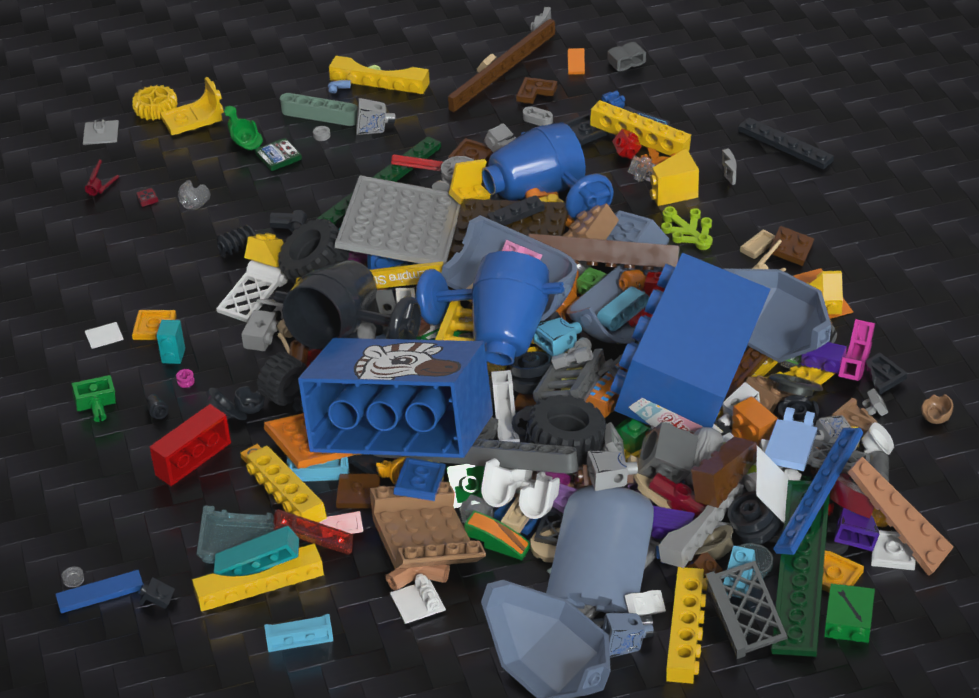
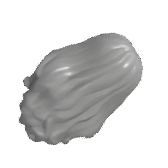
(708, 442)

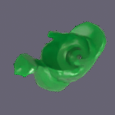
(242, 130)

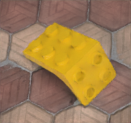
(196, 114)

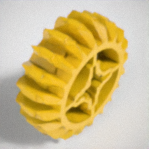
(153, 100)

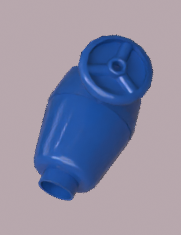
(546, 160)
(506, 302)

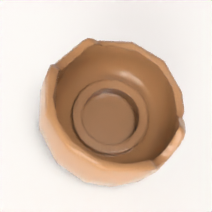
(937, 409)

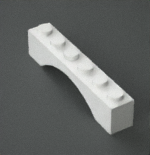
(504, 405)

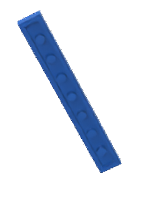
(818, 491)

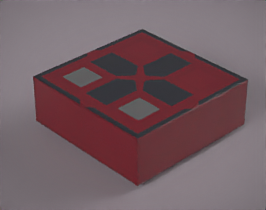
(147, 197)

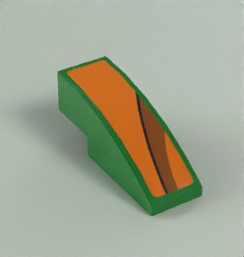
(496, 535)

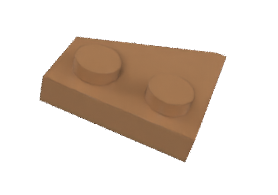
(855, 416)

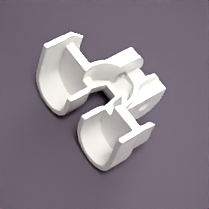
(535, 495)

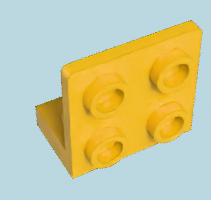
(467, 181)

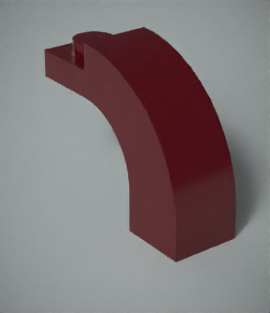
(851, 496)

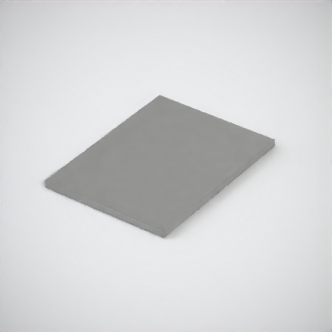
(399, 221)

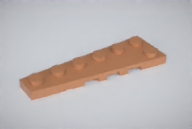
(923, 539)

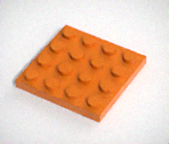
(292, 438)

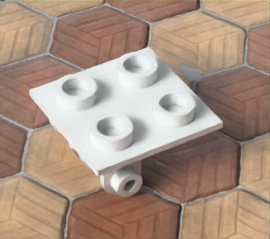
(417, 600)

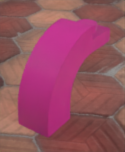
(859, 349)

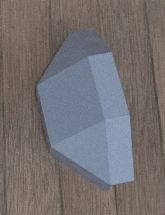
(791, 318)
(546, 641)

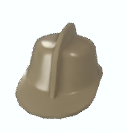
(718, 543)

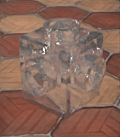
(641, 168)

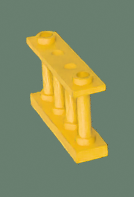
(450, 322)

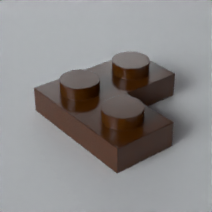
(534, 86)

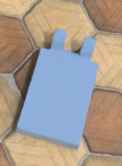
(792, 441)

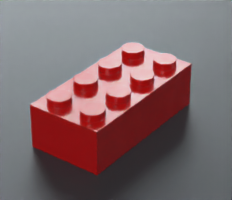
(190, 444)

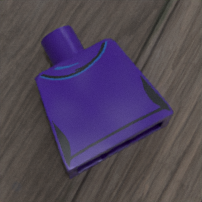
(856, 530)

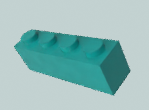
(258, 554)

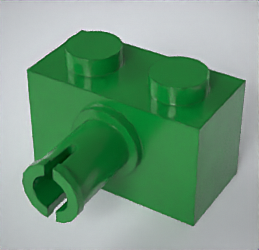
(94, 394)

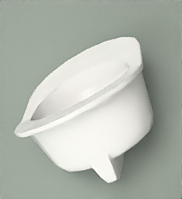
(877, 440)

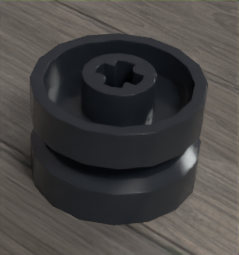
(529, 371)
(753, 519)

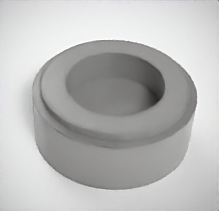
(321, 133)

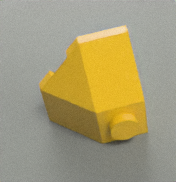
(831, 286)

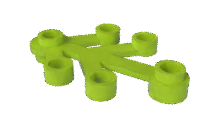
(702, 241)

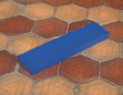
(99, 591)

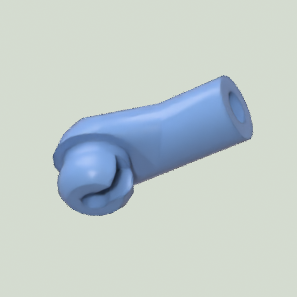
(340, 84)

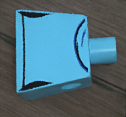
(557, 336)

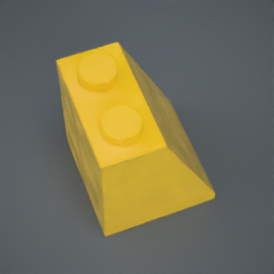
(675, 179)

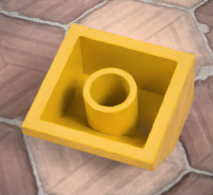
(264, 249)

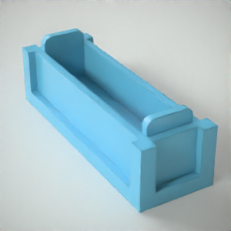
(321, 472)
(298, 633)

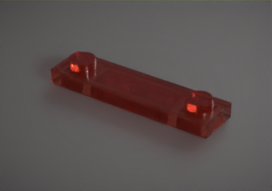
(314, 532)

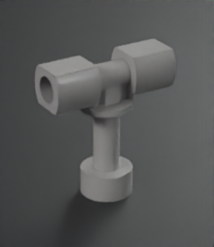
(579, 353)

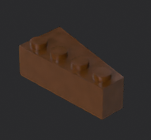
(723, 471)

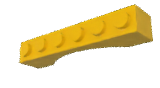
(408, 80)
(219, 590)

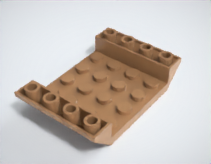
(422, 530)

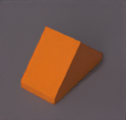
(576, 61)

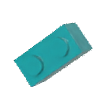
(171, 341)

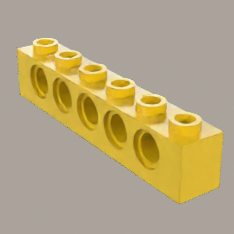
(650, 133)
(285, 485)
(685, 625)

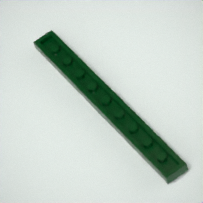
(391, 173)

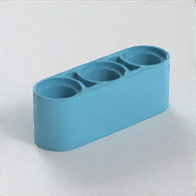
(622, 308)

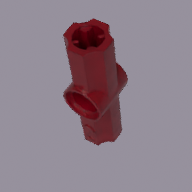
(677, 495)

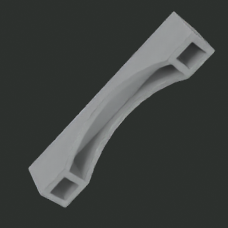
(682, 544)

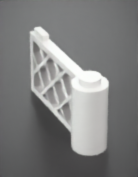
(262, 275)

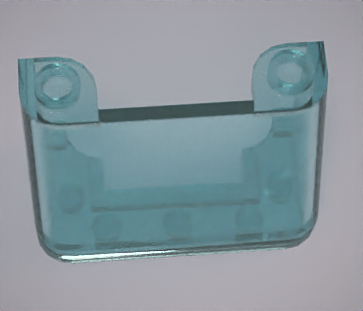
(226, 530)

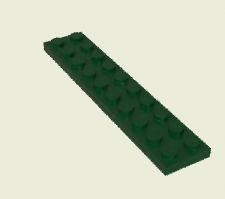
(801, 581)

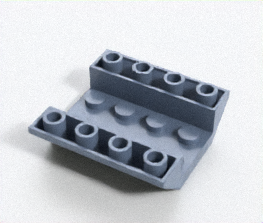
(637, 229)

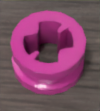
(185, 373)

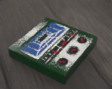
(278, 154)

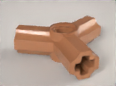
(403, 576)

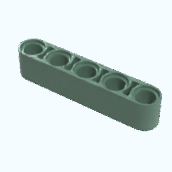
(318, 109)

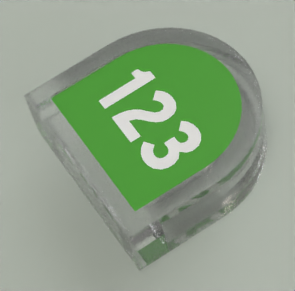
(796, 361)

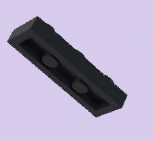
(517, 211)

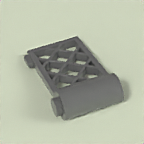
(877, 459)

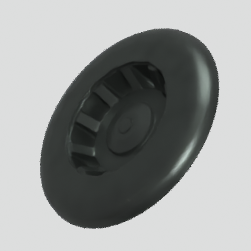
(795, 384)

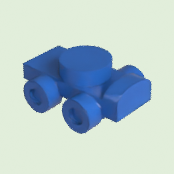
(614, 99)

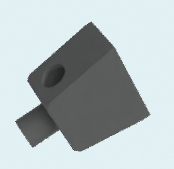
(385, 298)

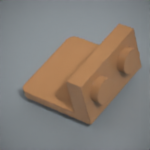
(768, 392)

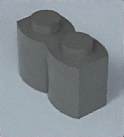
(626, 56)

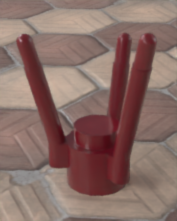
(94, 184)

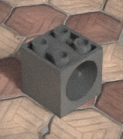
(668, 452)

